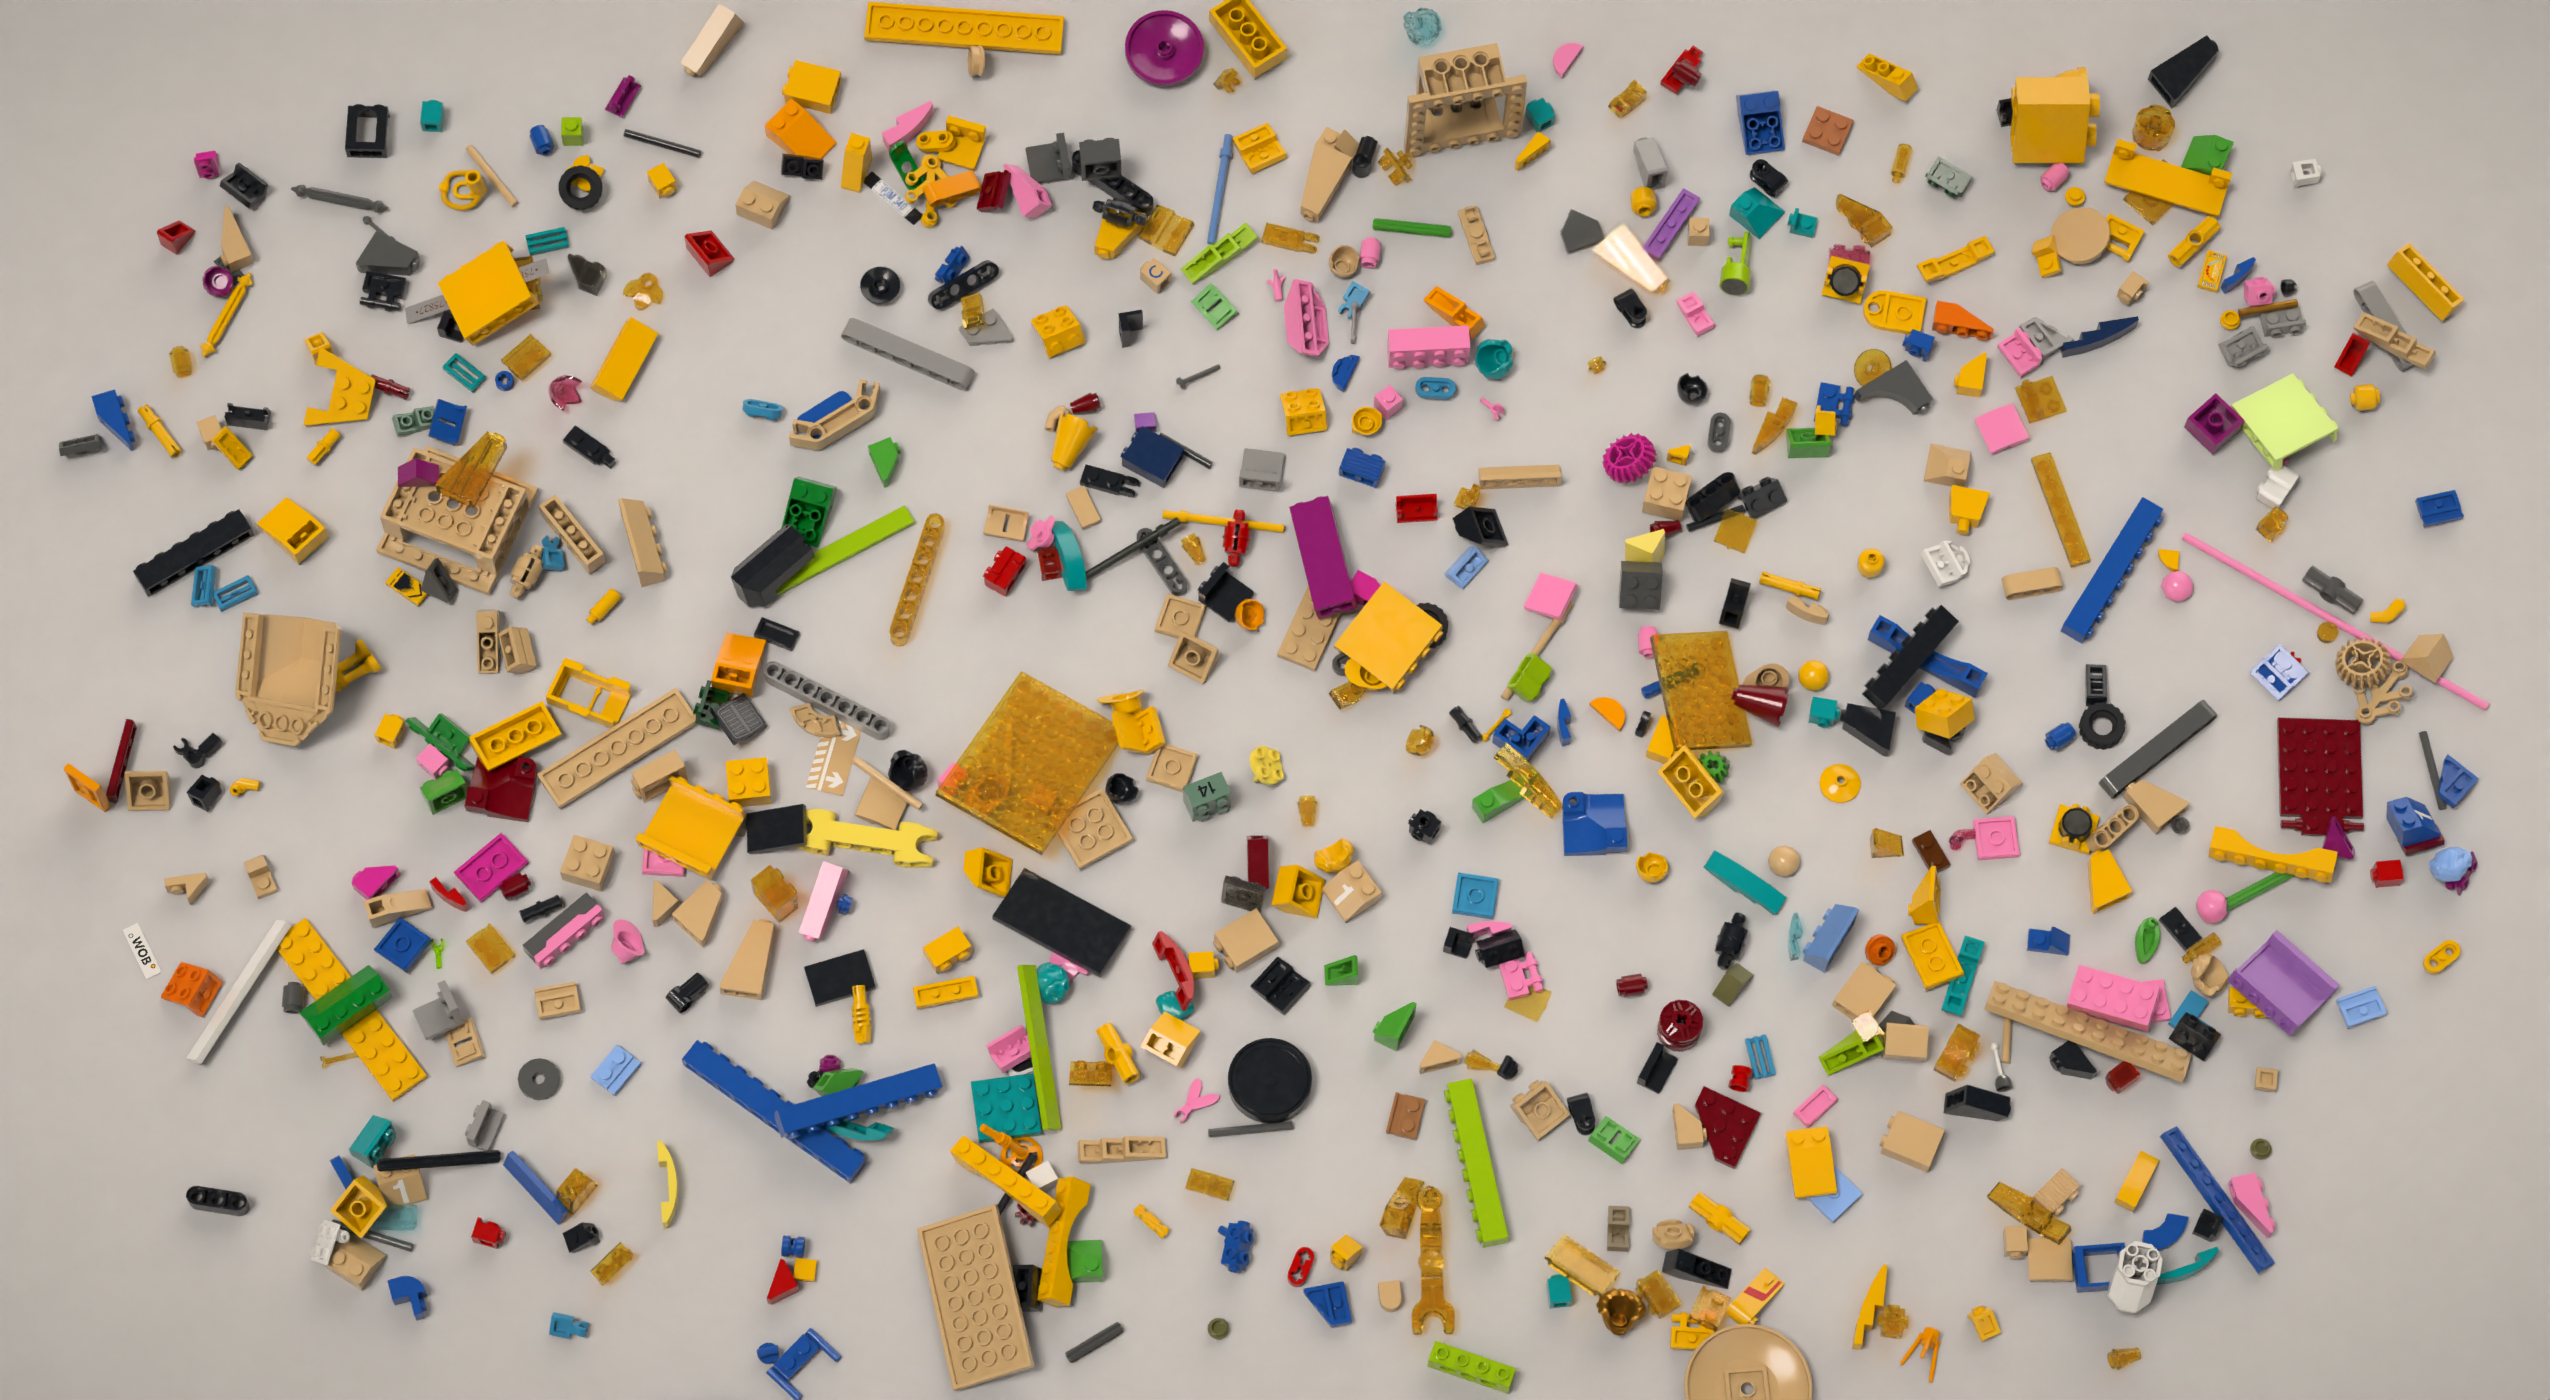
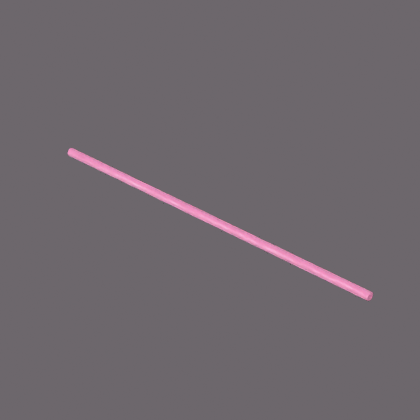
(2320, 612)

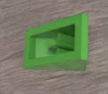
(1342, 972)

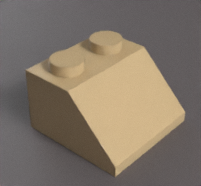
(761, 204)
(355, 1261)

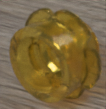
(1596, 365)

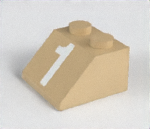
(1352, 891)
(401, 1186)

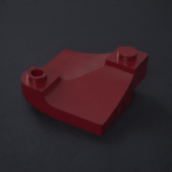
(503, 791)

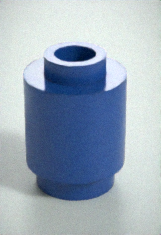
(541, 140)
(2060, 736)

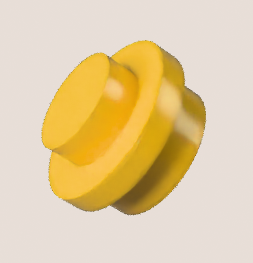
(2074, 196)
(2230, 320)

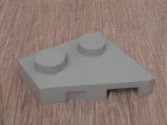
(989, 333)
(2044, 336)

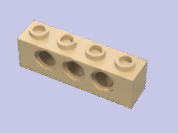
(572, 534)

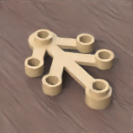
(2381, 695)

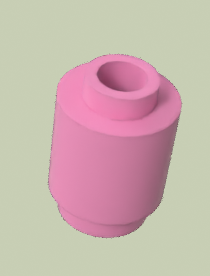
(2054, 176)
(1370, 252)
(1644, 641)

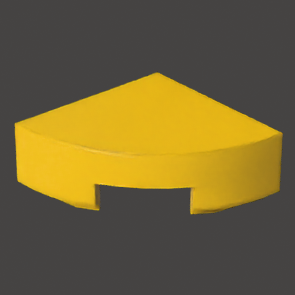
(2169, 558)

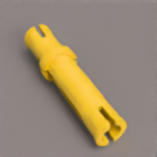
(154, 423)
(1785, 584)

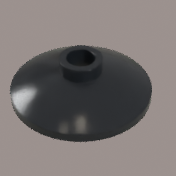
(880, 277)

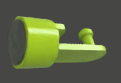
(1734, 275)

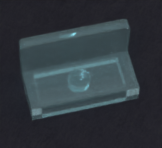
(397, 1218)

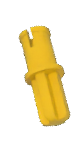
(323, 446)

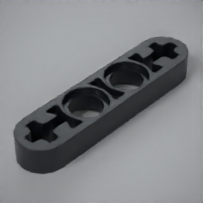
(961, 281)

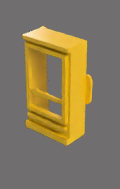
(615, 703)

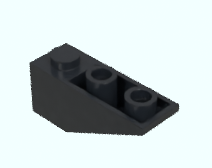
(1696, 1269)

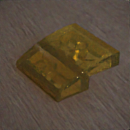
(1166, 230)

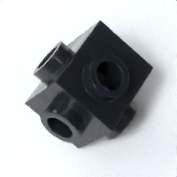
(1424, 826)

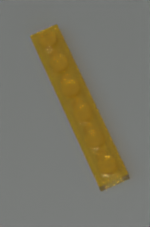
(2060, 510)

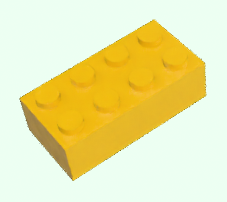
(1248, 35)

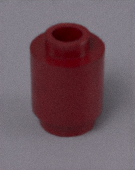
(1686, 73)
(515, 886)
(1631, 985)

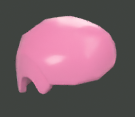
(2177, 586)
(2211, 906)

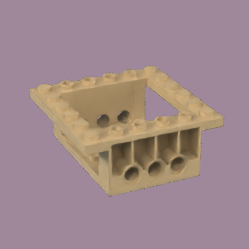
(1459, 82)
(485, 535)

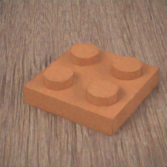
(1827, 130)

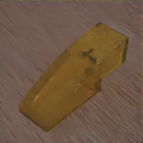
(1774, 425)

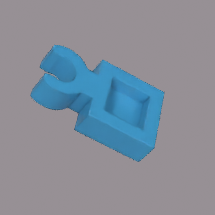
(1354, 293)
(551, 556)

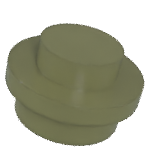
(2260, 1149)
(1218, 1328)

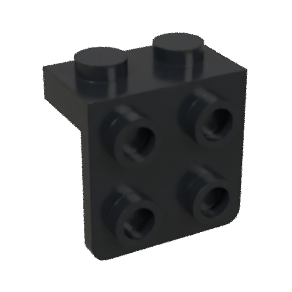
(1223, 592)

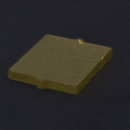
(1735, 530)
(1531, 1005)

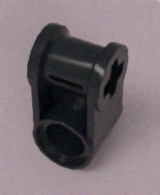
(1767, 178)
(1631, 308)
(1581, 1110)

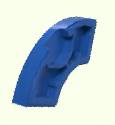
(2167, 1233)

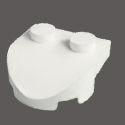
(1946, 562)

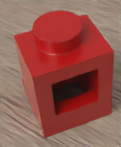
(487, 1234)

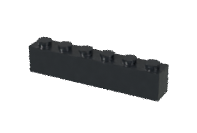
(193, 552)
(1910, 657)

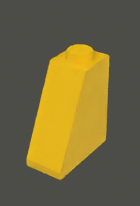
(856, 162)
(1113, 239)
(2106, 881)

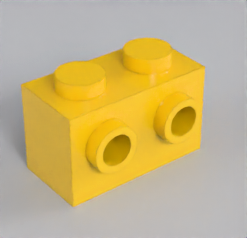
(947, 950)

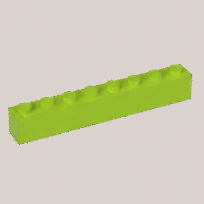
(1477, 1163)

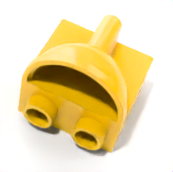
(2053, 118)

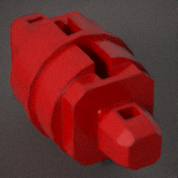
(1243, 538)

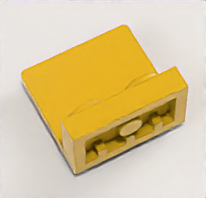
(968, 145)
(1304, 411)

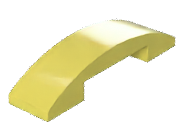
(668, 1208)

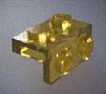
(1657, 1294)

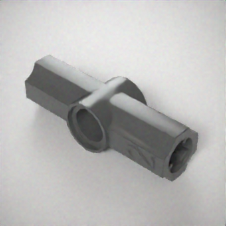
(2332, 589)

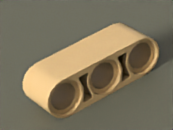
(2032, 583)
(2120, 825)

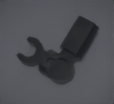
(196, 757)

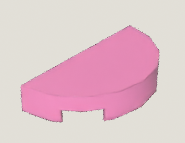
(1565, 57)

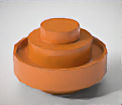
(1879, 949)

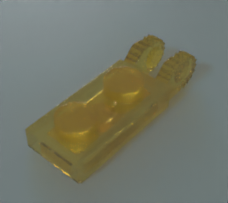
(1289, 238)

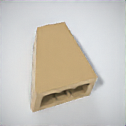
(2154, 804)
(699, 912)

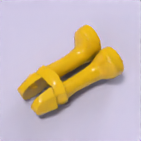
(369, 666)

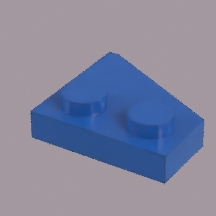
(2454, 781)
(1331, 1303)

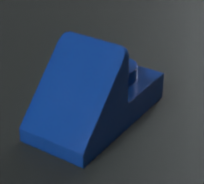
(2050, 941)

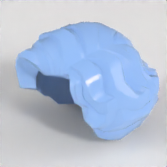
(2450, 864)

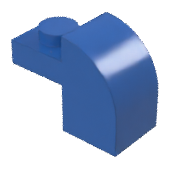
(408, 1289)

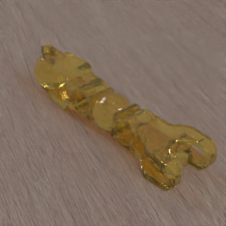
(1431, 1264)

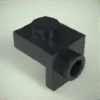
(581, 1236)

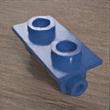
(956, 261)

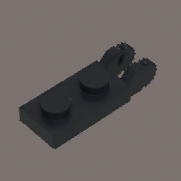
(1107, 481)

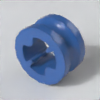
(504, 374)

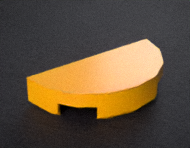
(1610, 711)

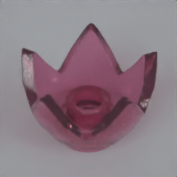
(567, 393)

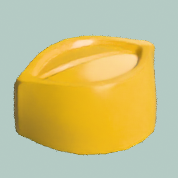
(1366, 421)

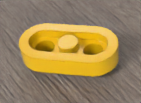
(934, 141)
(2440, 957)

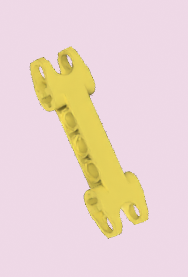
(898, 843)

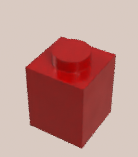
(2387, 873)

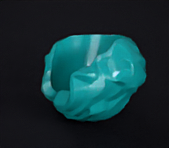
(1494, 358)
(1052, 983)

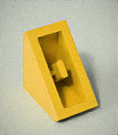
(316, 342)

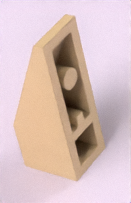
(234, 248)

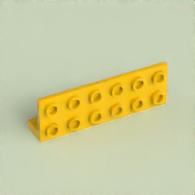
(2166, 180)

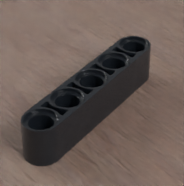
(1118, 191)

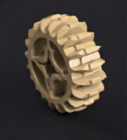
(2361, 672)

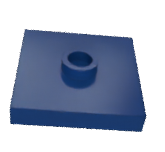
(403, 945)

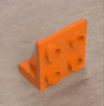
(192, 988)

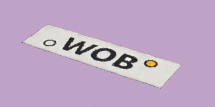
(142, 951)

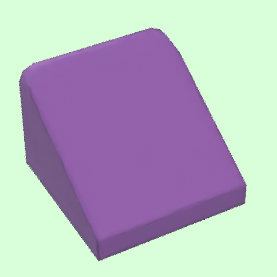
(1146, 420)

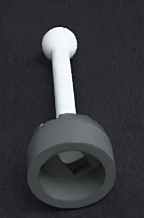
(2002, 1082)

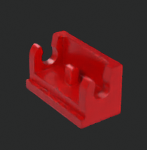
(1416, 508)

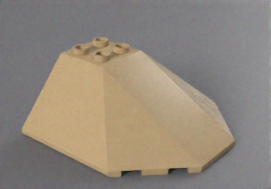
(287, 674)

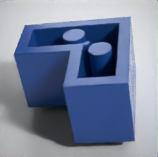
(1523, 741)

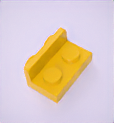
(2241, 1006)

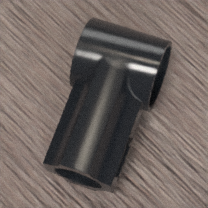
(1364, 156)
(682, 996)

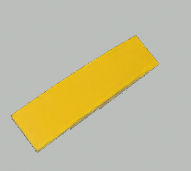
(1873, 1302)

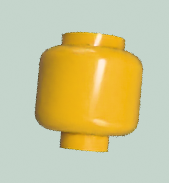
(1643, 201)
(2365, 397)
(1870, 563)

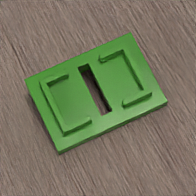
(1220, 313)
(1621, 1147)

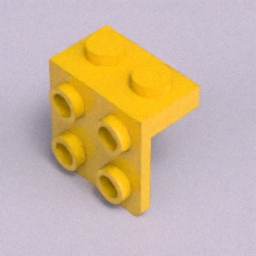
(1058, 330)
(1139, 732)

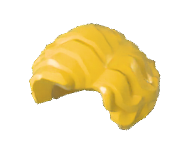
(1334, 857)

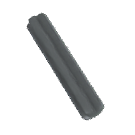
(1094, 1342)

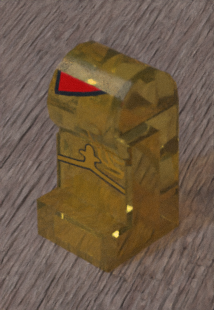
(1628, 99)

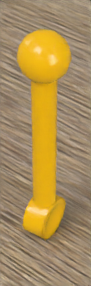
(1506, 713)

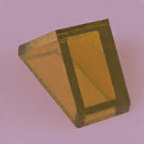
(1885, 844)

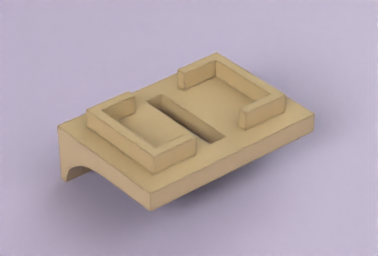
(996, 520)
(468, 1051)

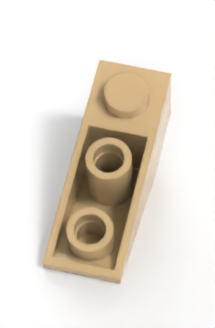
(487, 640)
(395, 905)

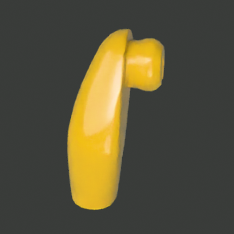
(2390, 613)

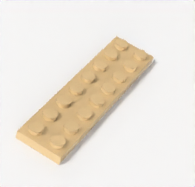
(617, 748)

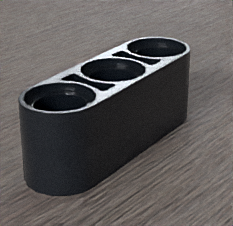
(1713, 496)
(225, 1207)

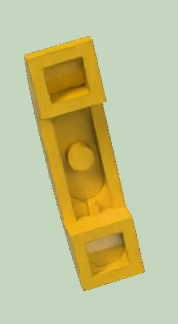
(1957, 261)

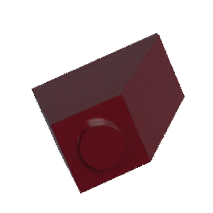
(1258, 860)

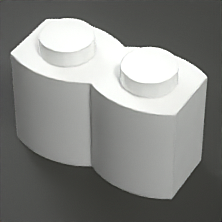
(2276, 487)

